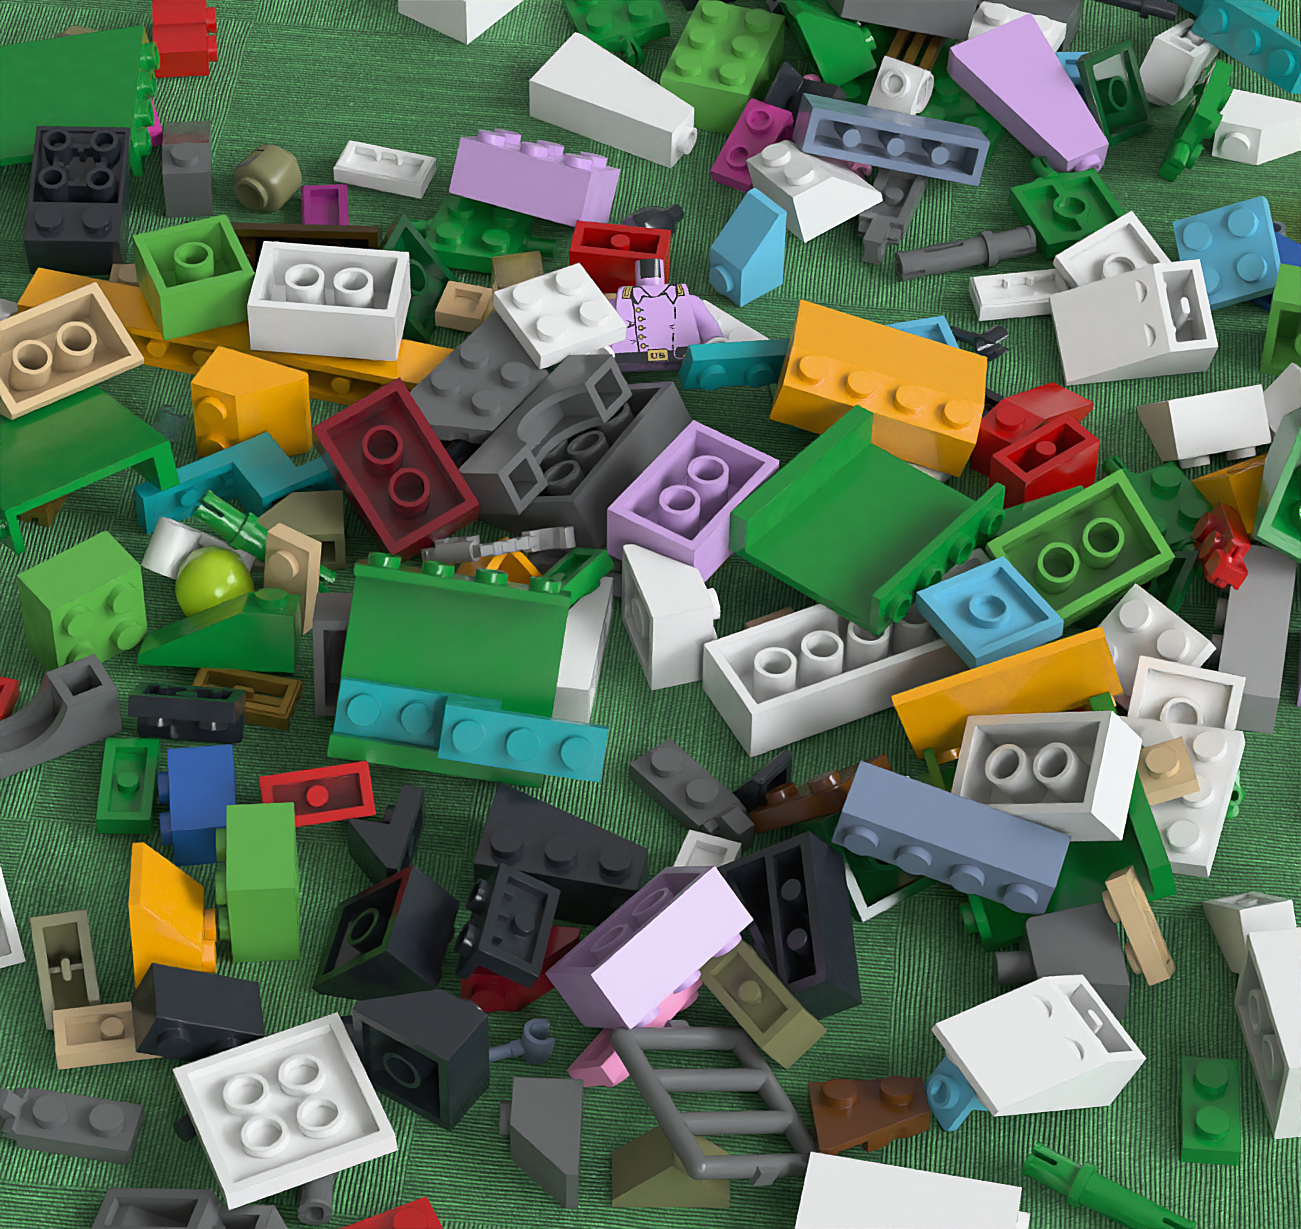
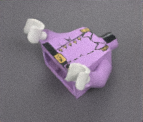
(659, 322)

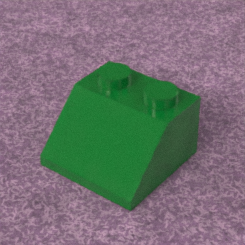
(830, 45)

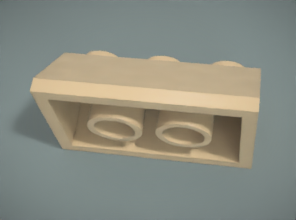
(61, 350)

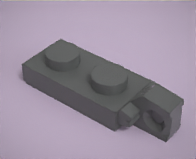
(890, 219)
(691, 794)
(71, 1124)

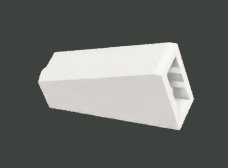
(611, 103)
(884, 1196)

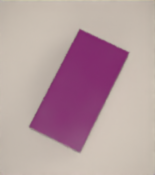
(325, 204)

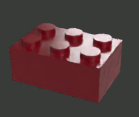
(395, 472)

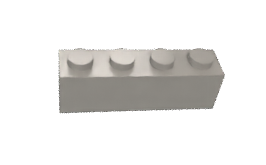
(1256, 634)

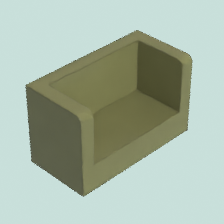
(761, 1004)

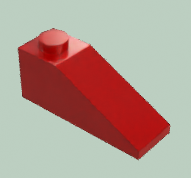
(1020, 416)

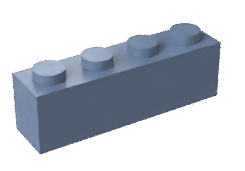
(890, 139)
(951, 839)

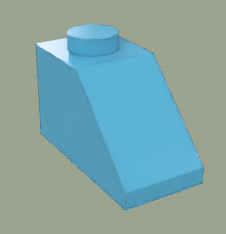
(749, 250)

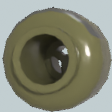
(267, 178)

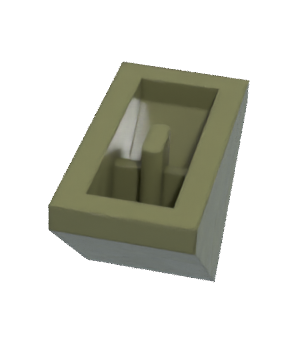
(64, 962)
(653, 1176)

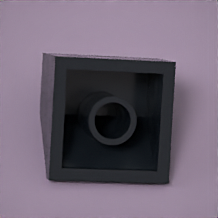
(388, 939)
(425, 1052)

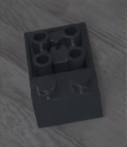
(78, 199)

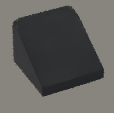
(769, 776)

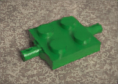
(619, 24)
(1198, 120)
(1063, 206)
(472, 232)
(1170, 501)

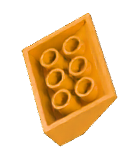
(920, 391)
(1035, 681)

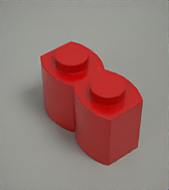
(183, 37)

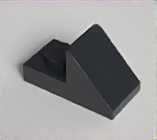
(788, 88)
(389, 845)

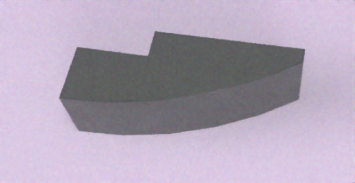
(180, 1210)

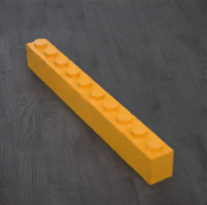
(329, 377)

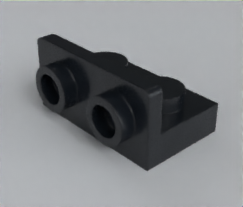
(188, 712)
(507, 926)

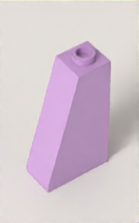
(1029, 94)

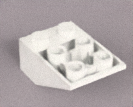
(1135, 325)
(1041, 1048)

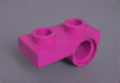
(755, 130)

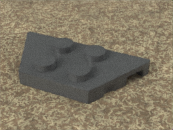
(478, 384)

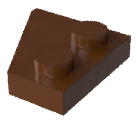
(816, 798)
(866, 1112)

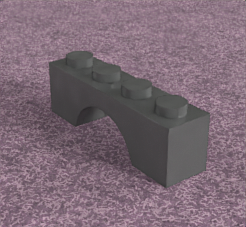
(571, 399)
(68, 712)

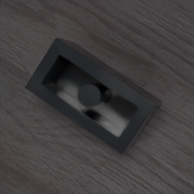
(194, 1013)

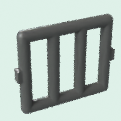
(681, 1126)

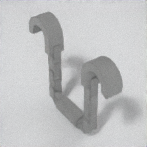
(468, 548)

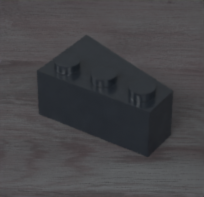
(562, 852)
(801, 920)

